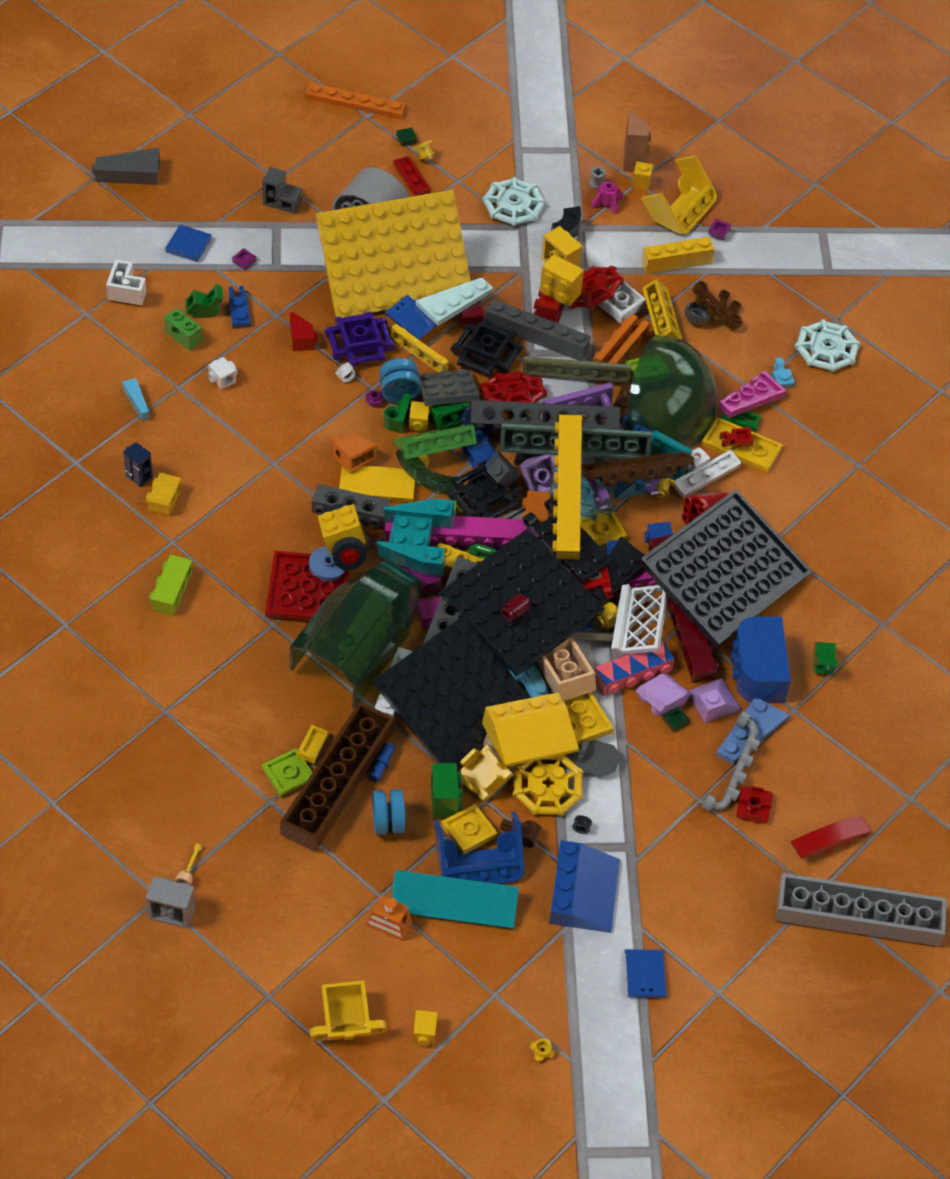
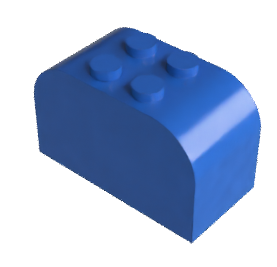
(761, 660)

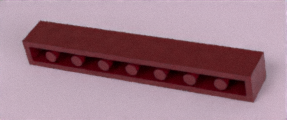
(693, 642)

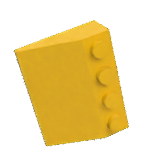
(530, 729)

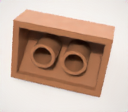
(636, 142)

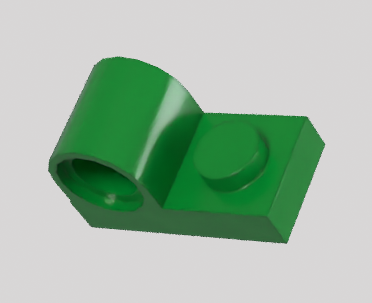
(396, 416)

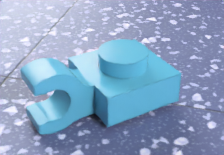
(781, 375)

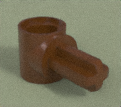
(529, 829)

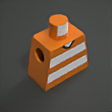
(390, 918)

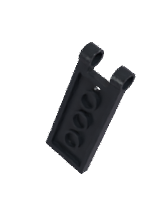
(592, 556)

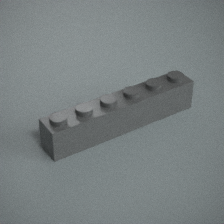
(539, 330)

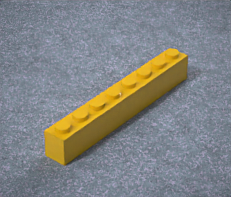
(568, 487)

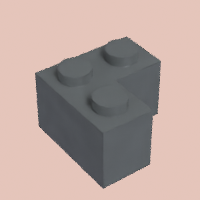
(278, 193)

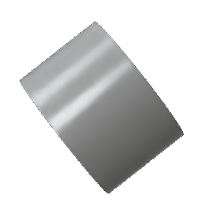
(370, 187)

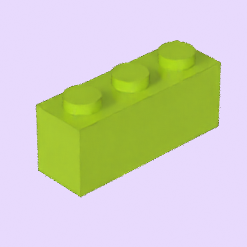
(171, 584)

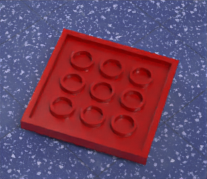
(294, 589)

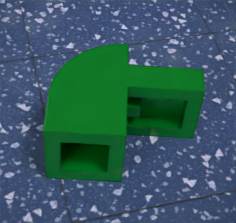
(204, 305)
(824, 657)

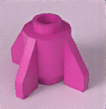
(607, 196)

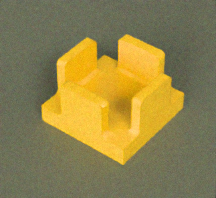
(484, 772)

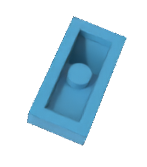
(630, 489)

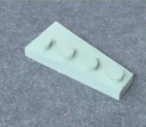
(452, 301)

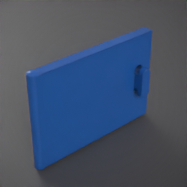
(410, 317)
(645, 973)

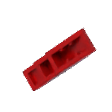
(831, 836)

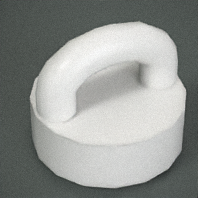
(344, 370)

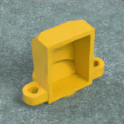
(346, 1013)

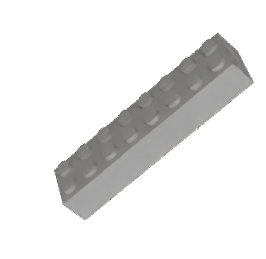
(861, 909)

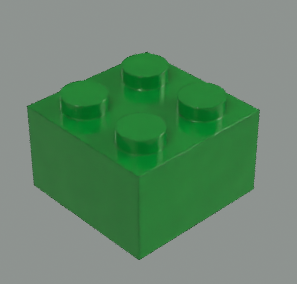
(445, 790)

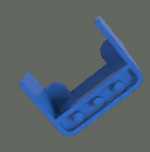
(489, 865)

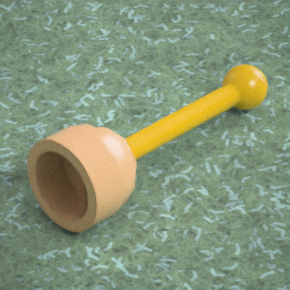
(185, 875)

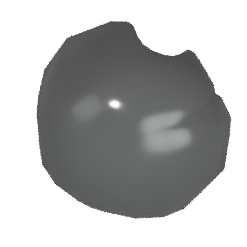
(697, 314)

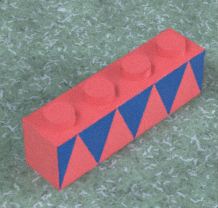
(632, 669)

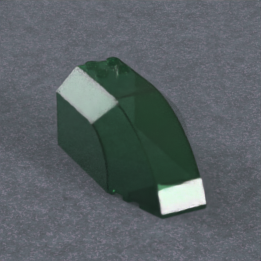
(362, 625)

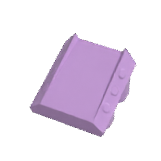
(663, 694)

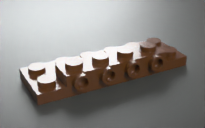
(637, 468)

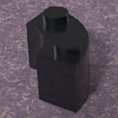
(570, 221)

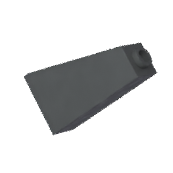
(129, 167)

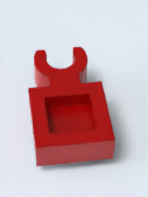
(739, 437)

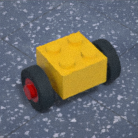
(343, 536)

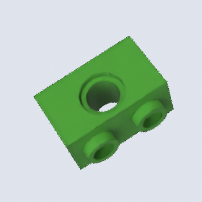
(183, 329)

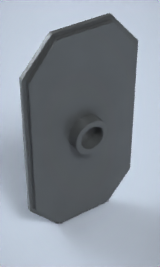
(595, 758)

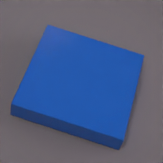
(188, 243)

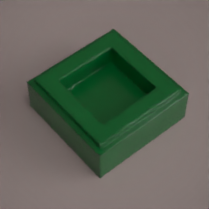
(406, 136)
(676, 719)

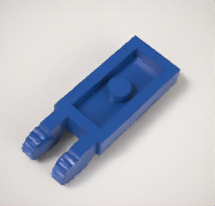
(239, 309)

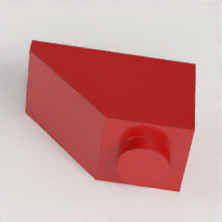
(302, 333)

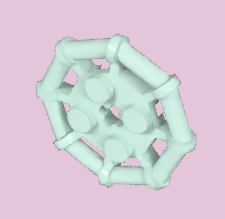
(518, 190)
(831, 334)

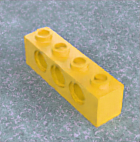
(661, 309)

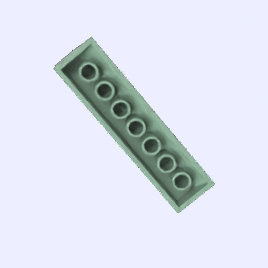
(594, 442)

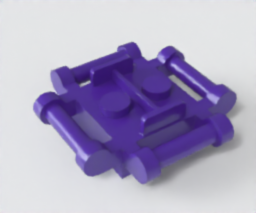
(360, 336)

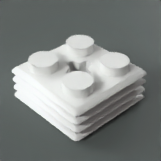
(625, 302)

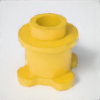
(424, 150)
(663, 487)

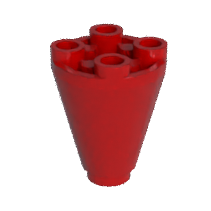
(697, 504)

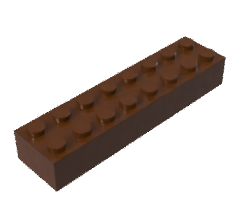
(337, 776)

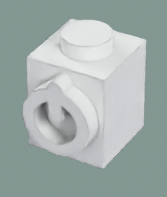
(222, 373)

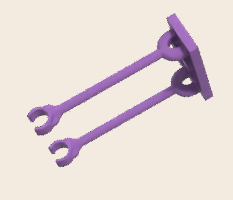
(595, 396)

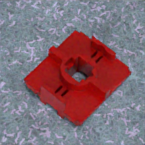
(747, 811)

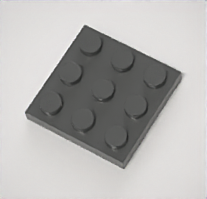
(448, 387)

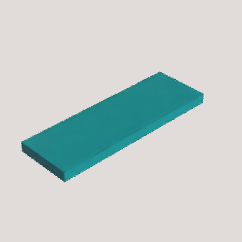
(456, 899)

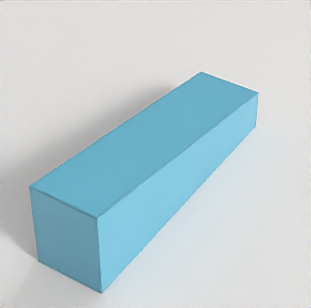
(135, 396)

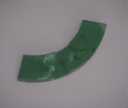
(416, 469)

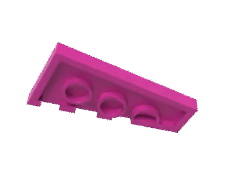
(756, 393)

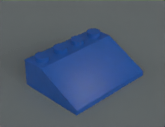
(584, 888)

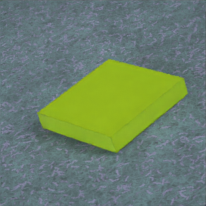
(287, 772)

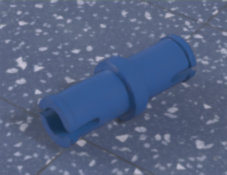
(381, 762)

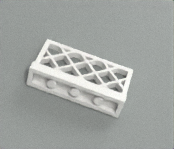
(626, 620)

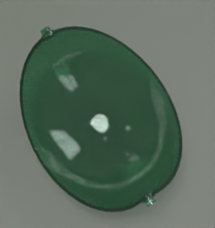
(673, 391)

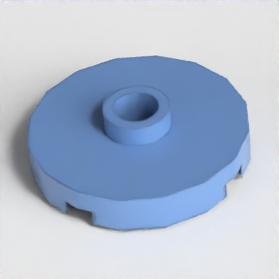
(320, 568)

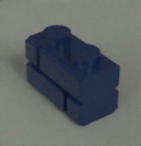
(138, 464)

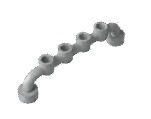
(738, 775)

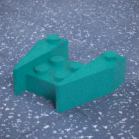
(412, 535)

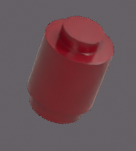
(515, 607)

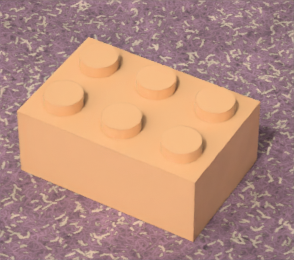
(568, 670)

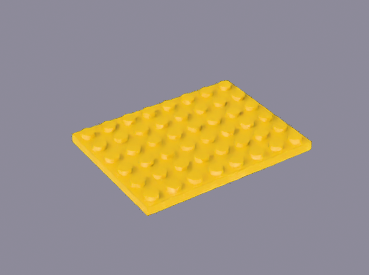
(392, 251)

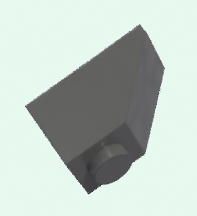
(501, 469)

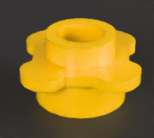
(542, 1044)

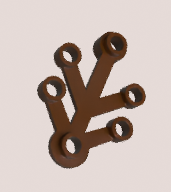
(732, 319)

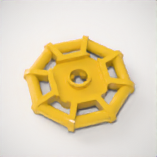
(557, 790)

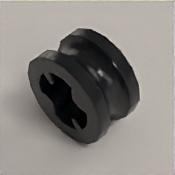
(582, 824)

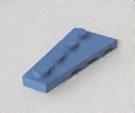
(767, 720)

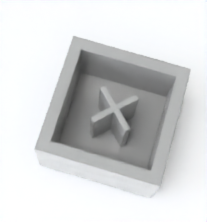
(170, 902)

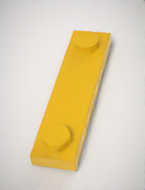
(419, 349)

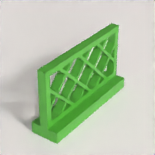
(436, 440)

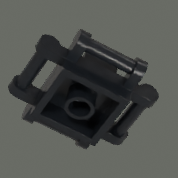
(486, 348)
(483, 494)

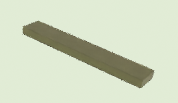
(577, 369)

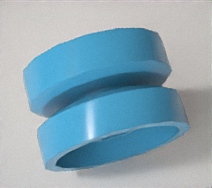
(399, 377)
(388, 812)

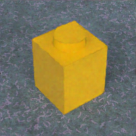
(642, 175)
(418, 416)
(425, 1028)

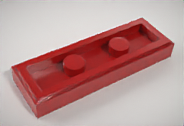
(411, 176)

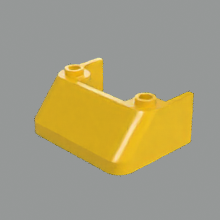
(695, 198)

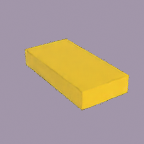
(312, 744)

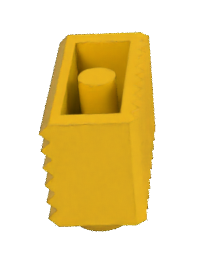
(164, 493)

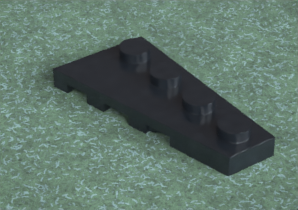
(621, 570)

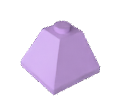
(538, 472)
(713, 700)

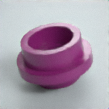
(374, 398)

